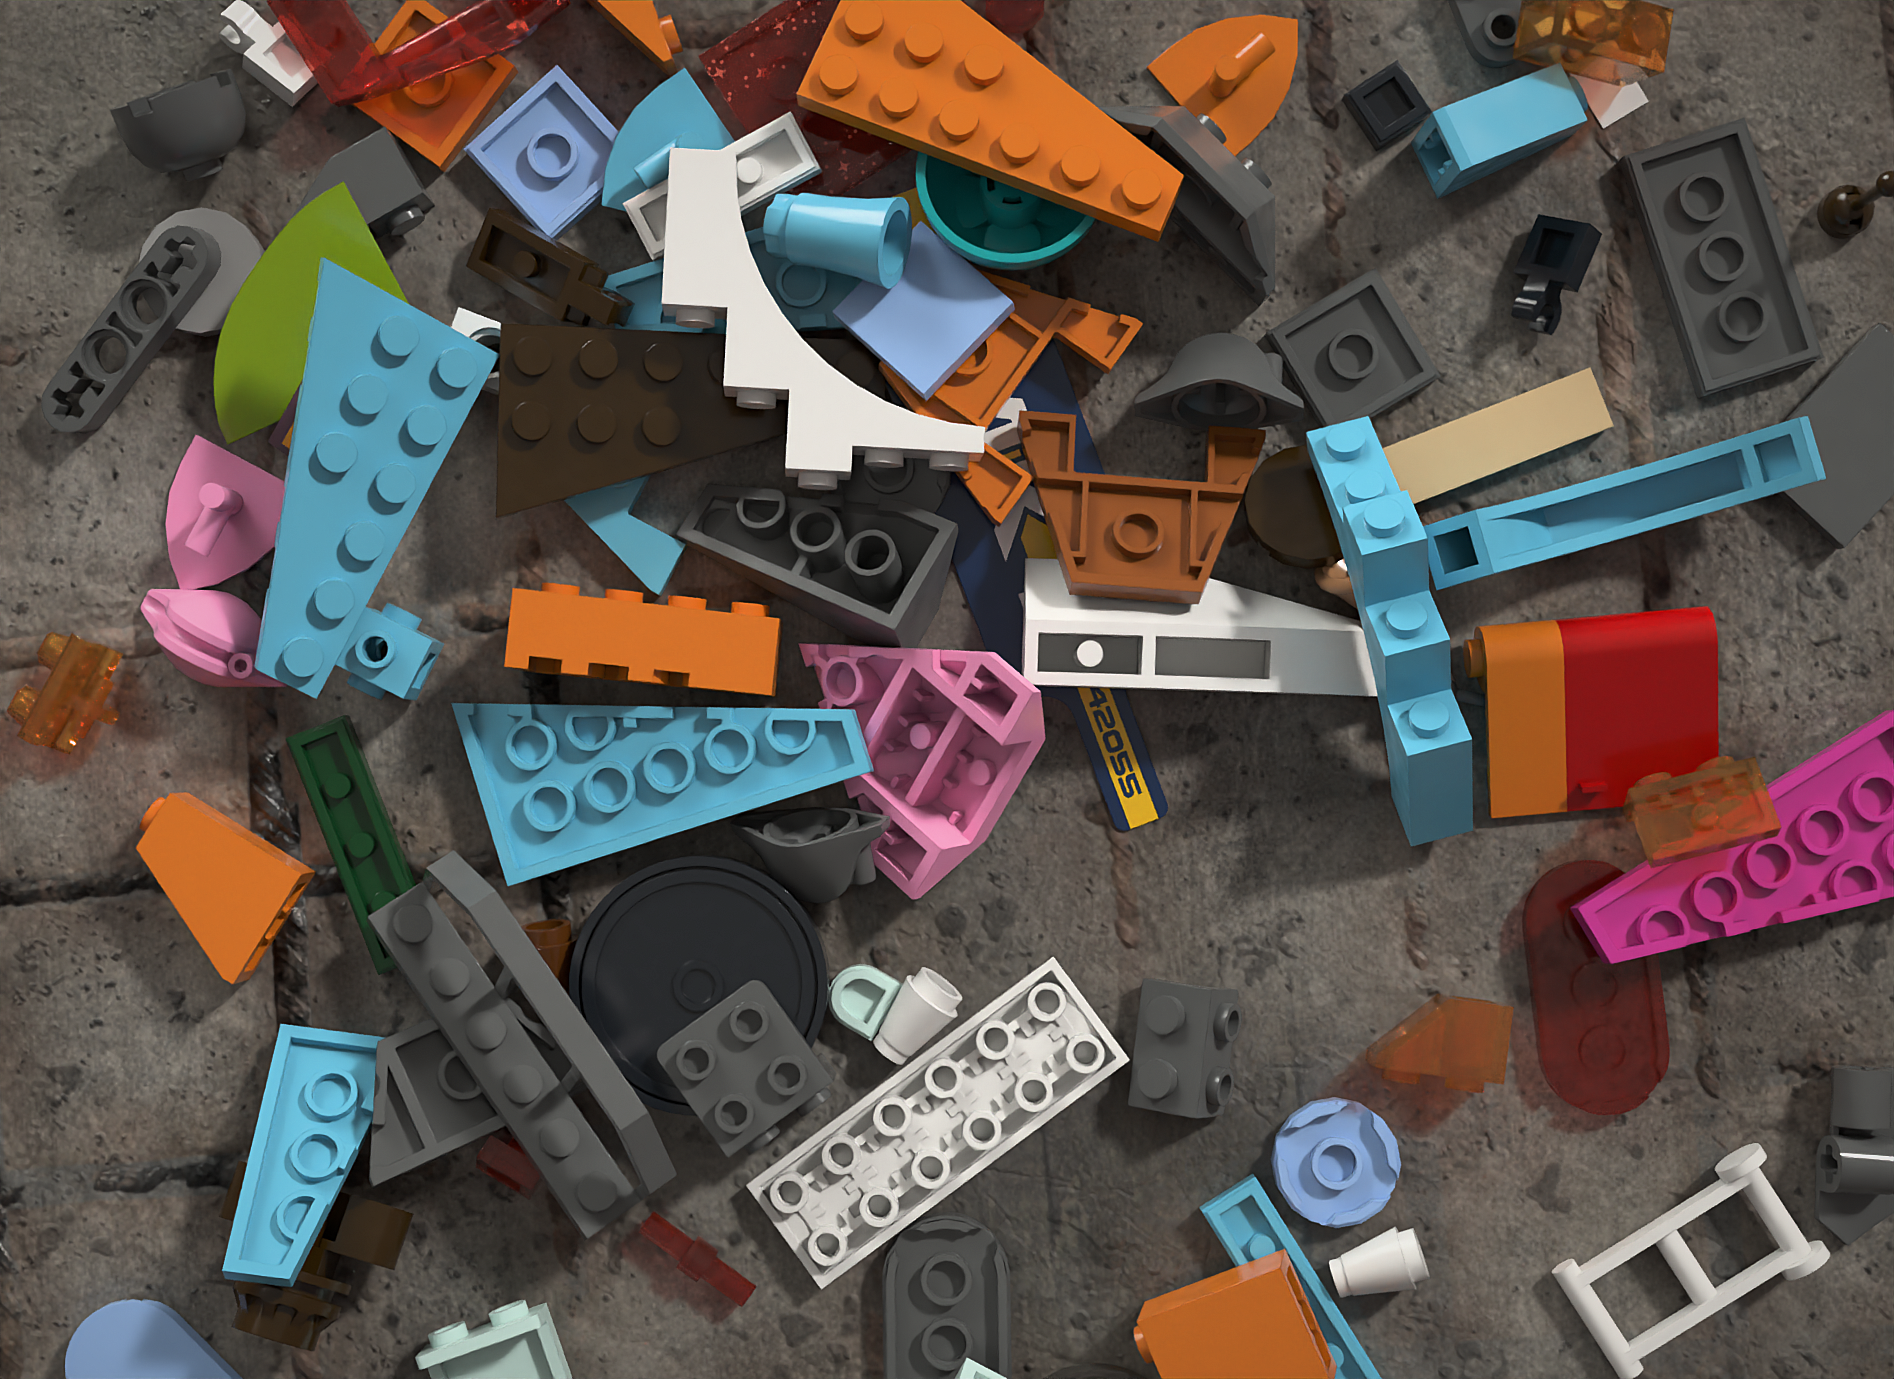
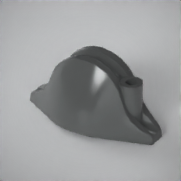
(1221, 383)
(814, 848)

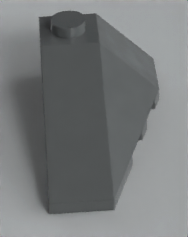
(847, 563)

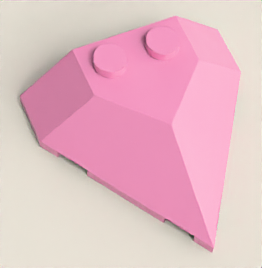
(944, 746)

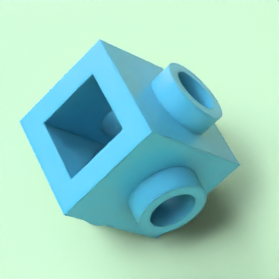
(408, 655)

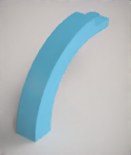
(1623, 503)

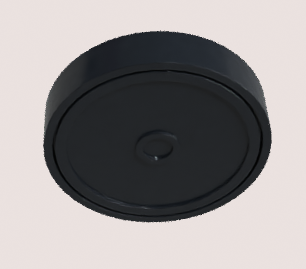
(679, 945)

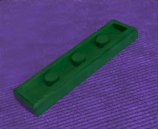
(353, 823)

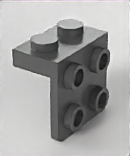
(746, 1069)

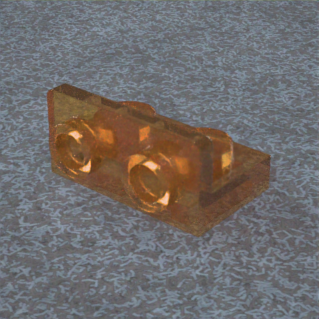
(1701, 811)

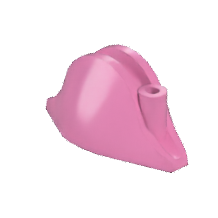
(207, 636)

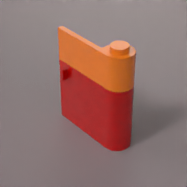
(1594, 705)

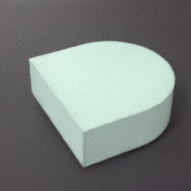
(862, 998)

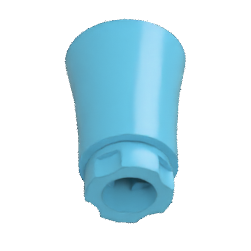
(841, 234)

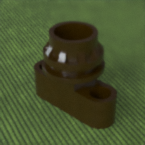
(303, 1311)

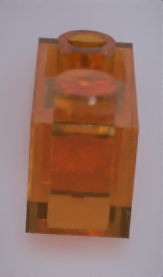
(1449, 1039)

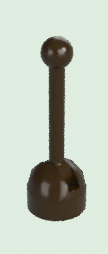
(1852, 203)

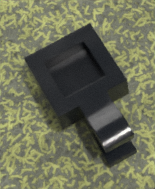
(1552, 262)

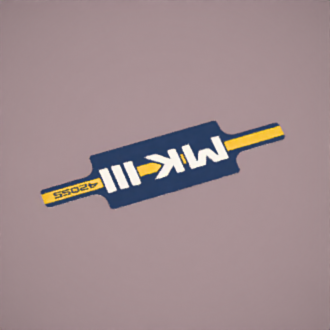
(992, 576)

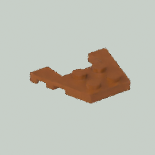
(1136, 532)

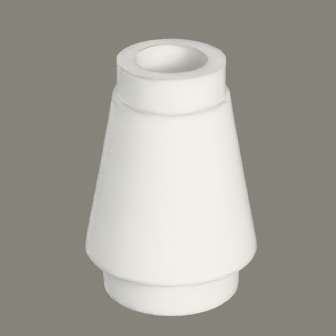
(918, 1013)
(1381, 1265)

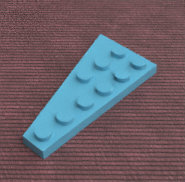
(366, 441)
(610, 778)

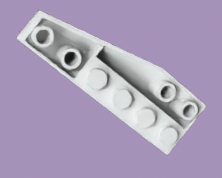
(1222, 645)

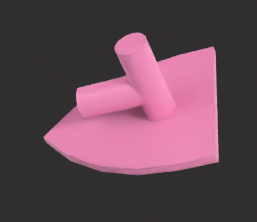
(219, 515)

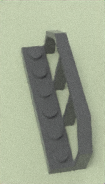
(504, 1057)

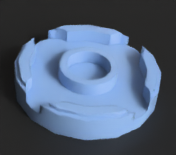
(1335, 1162)

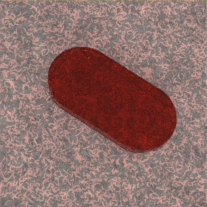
(1594, 1021)

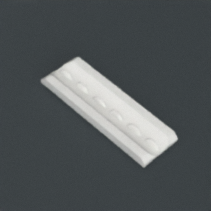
(937, 1122)

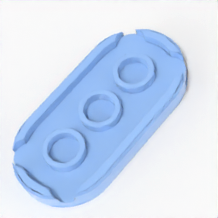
(141, 1343)

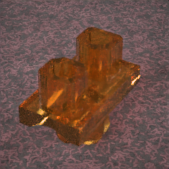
(71, 695)

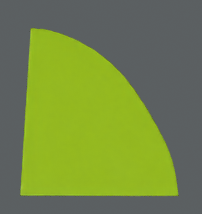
(268, 324)

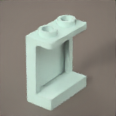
(511, 1346)

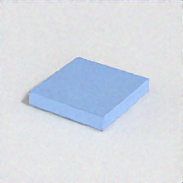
(548, 153)
(929, 317)

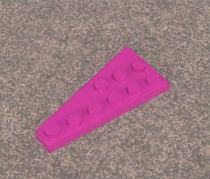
(1826, 859)

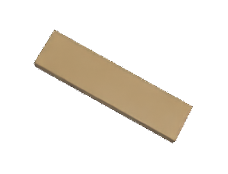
(1499, 436)

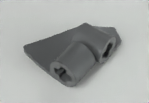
(1858, 1156)

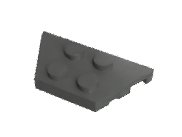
(431, 1102)

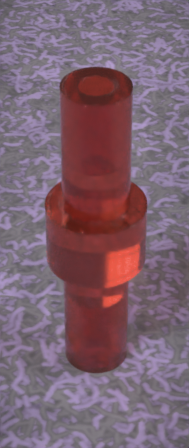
(697, 1259)

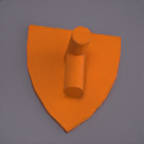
(1232, 73)

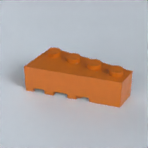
(644, 641)

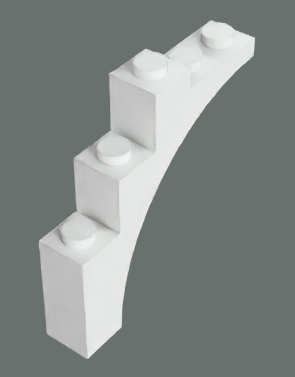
(829, 417)

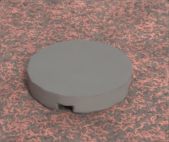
(239, 255)

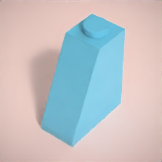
(1499, 127)

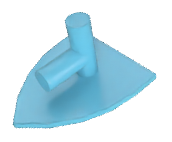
(668, 117)

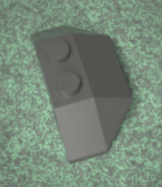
(1221, 200)

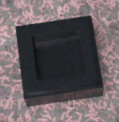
(1386, 105)

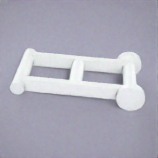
(1736, 1172)

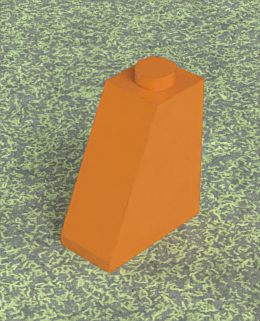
(221, 880)
(1236, 1327)

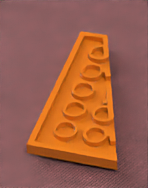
(976, 99)

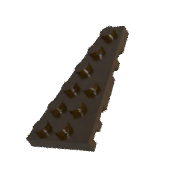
(625, 405)

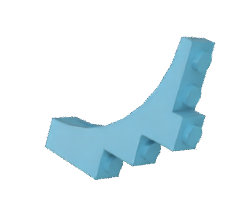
(1402, 630)

